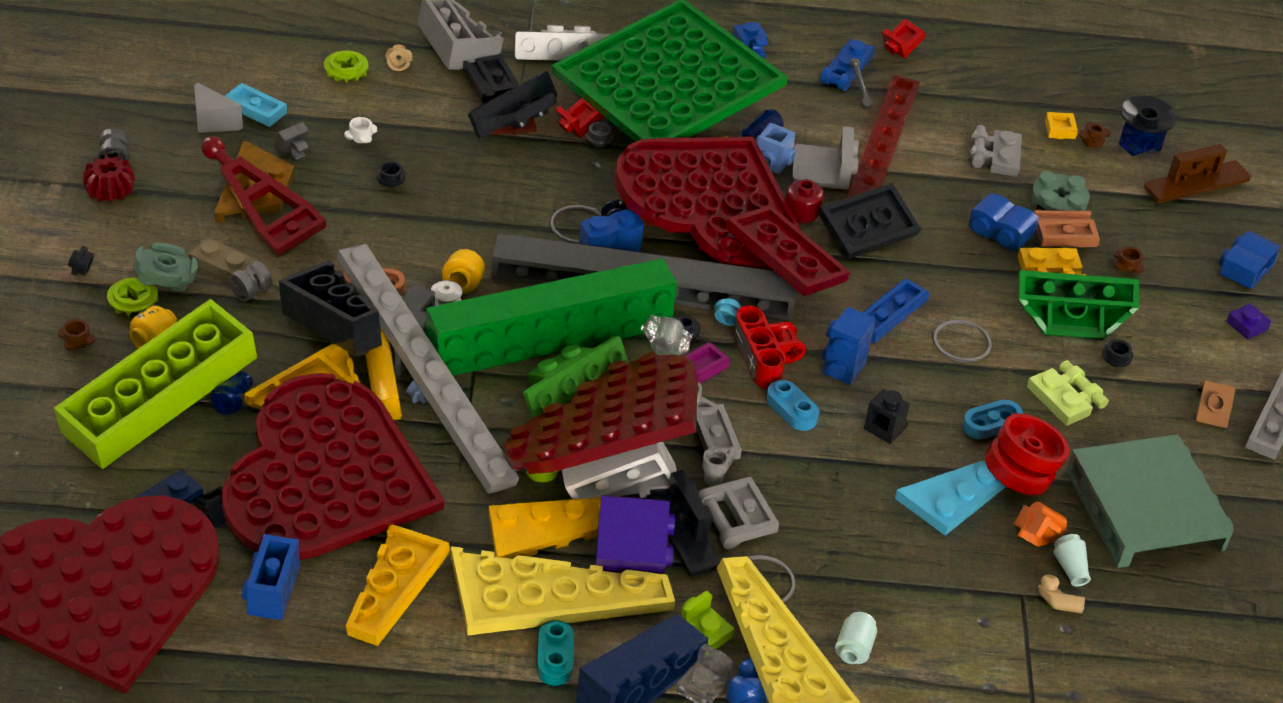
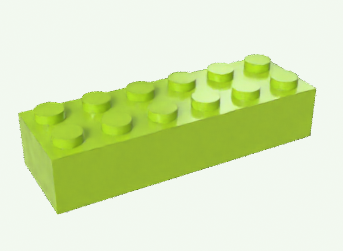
(155, 383)

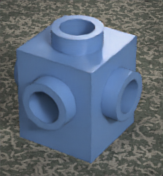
(777, 146)

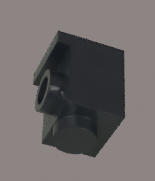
(890, 407)

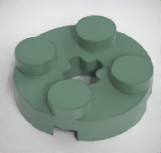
(1051, 185)
(165, 266)

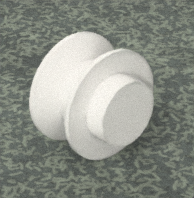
(446, 292)

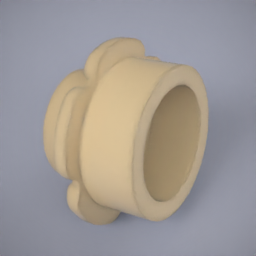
(398, 64)

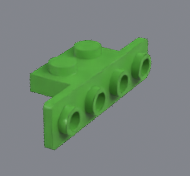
(560, 376)

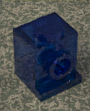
(1138, 141)

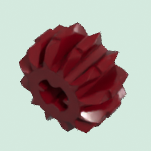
(108, 179)

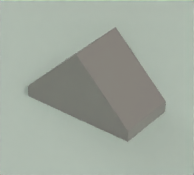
(216, 111)

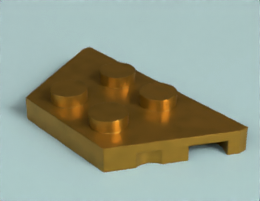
(268, 163)

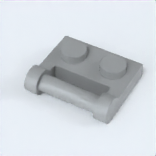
(747, 508)

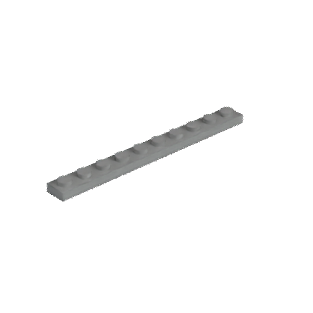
(429, 370)

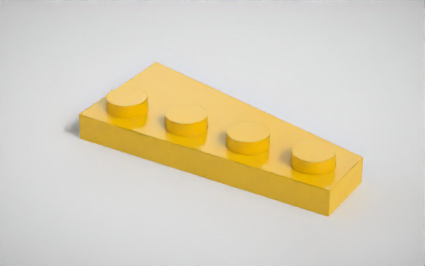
(398, 576)

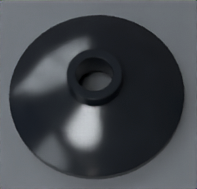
(1148, 114)

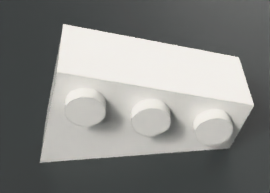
(622, 473)

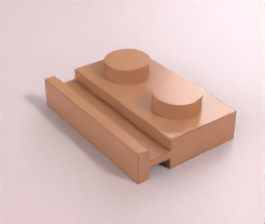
(1066, 229)

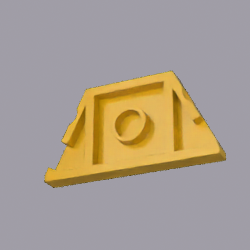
(328, 361)

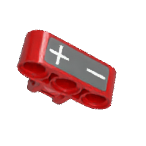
(765, 345)

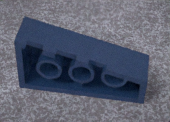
(642, 666)

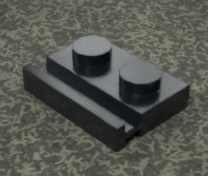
(490, 76)

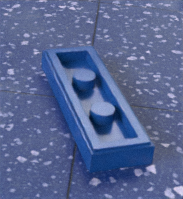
(895, 307)

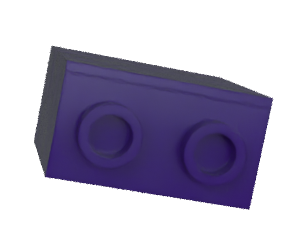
(634, 535)

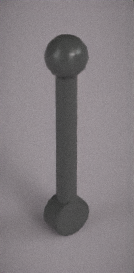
(866, 101)

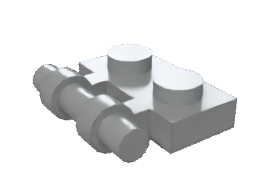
(1005, 151)

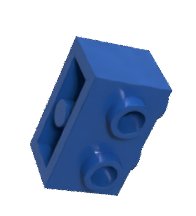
(847, 345)
(272, 577)

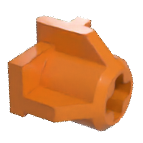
(1040, 524)

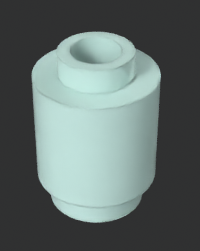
(856, 638)

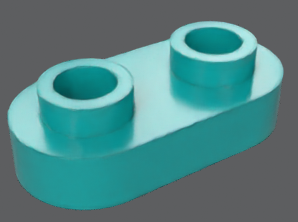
(555, 646)

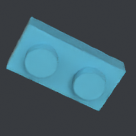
(258, 104)

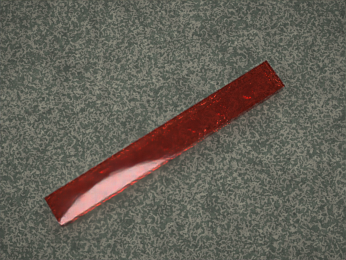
(885, 135)

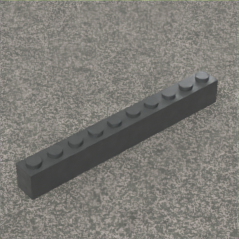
(698, 282)

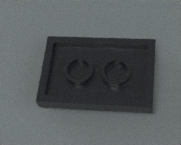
(869, 221)

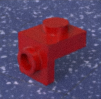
(903, 38)
(578, 117)

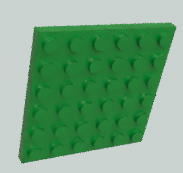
(669, 74)

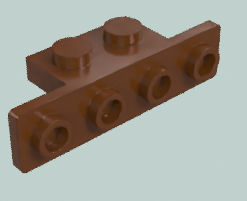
(1197, 173)

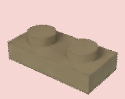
(219, 258)

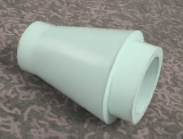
(1072, 556)

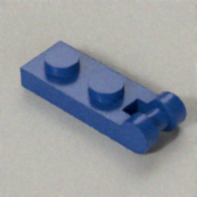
(840, 71)

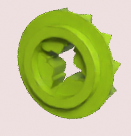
(338, 65)
(118, 296)

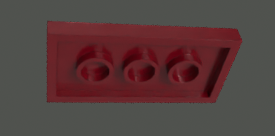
(787, 250)

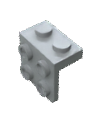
(827, 165)

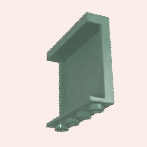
(1147, 496)

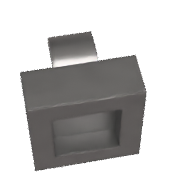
(292, 141)

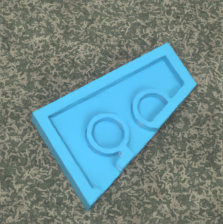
(950, 496)

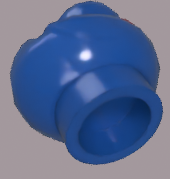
(746, 686)

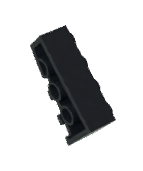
(331, 308)

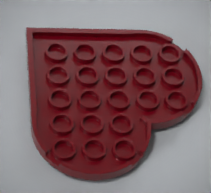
(699, 186)
(613, 414)
(325, 469)
(106, 589)

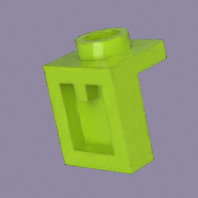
(701, 615)

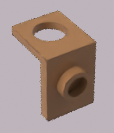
(1215, 404)

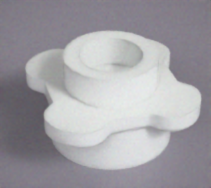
(360, 130)

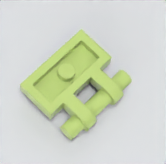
(1062, 398)

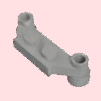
(717, 439)

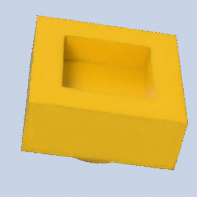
(1061, 125)

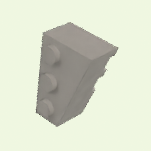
(455, 34)

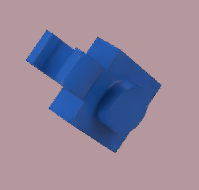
(752, 36)

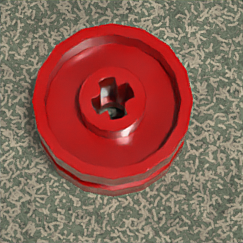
(1027, 454)

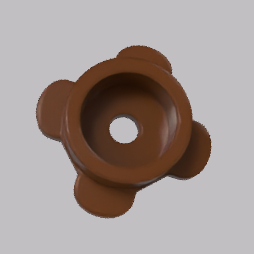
(1094, 135)
(1129, 260)
(76, 334)

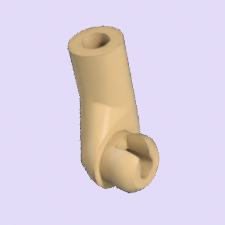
(1056, 598)

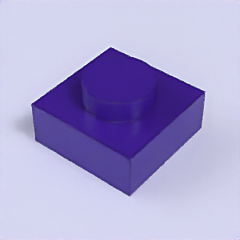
(1248, 321)

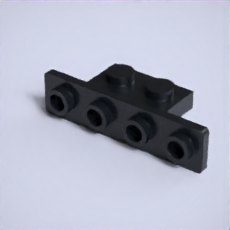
(515, 106)
(691, 524)

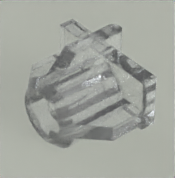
(666, 335)

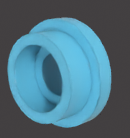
(726, 311)

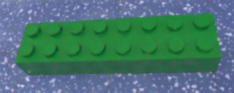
(550, 316)

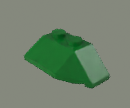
(1077, 303)

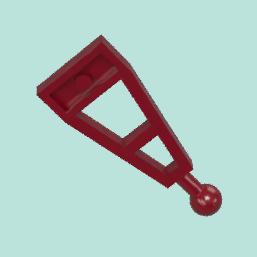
(287, 230)

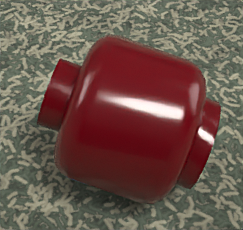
(804, 200)

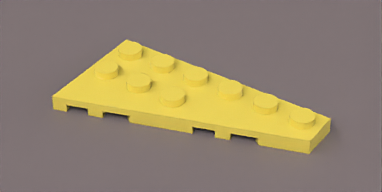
(531, 591)
(780, 648)

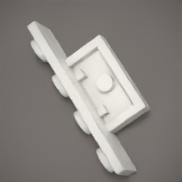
(554, 42)

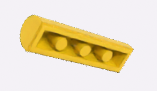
(383, 377)

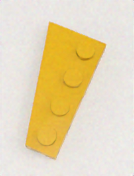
(538, 525)

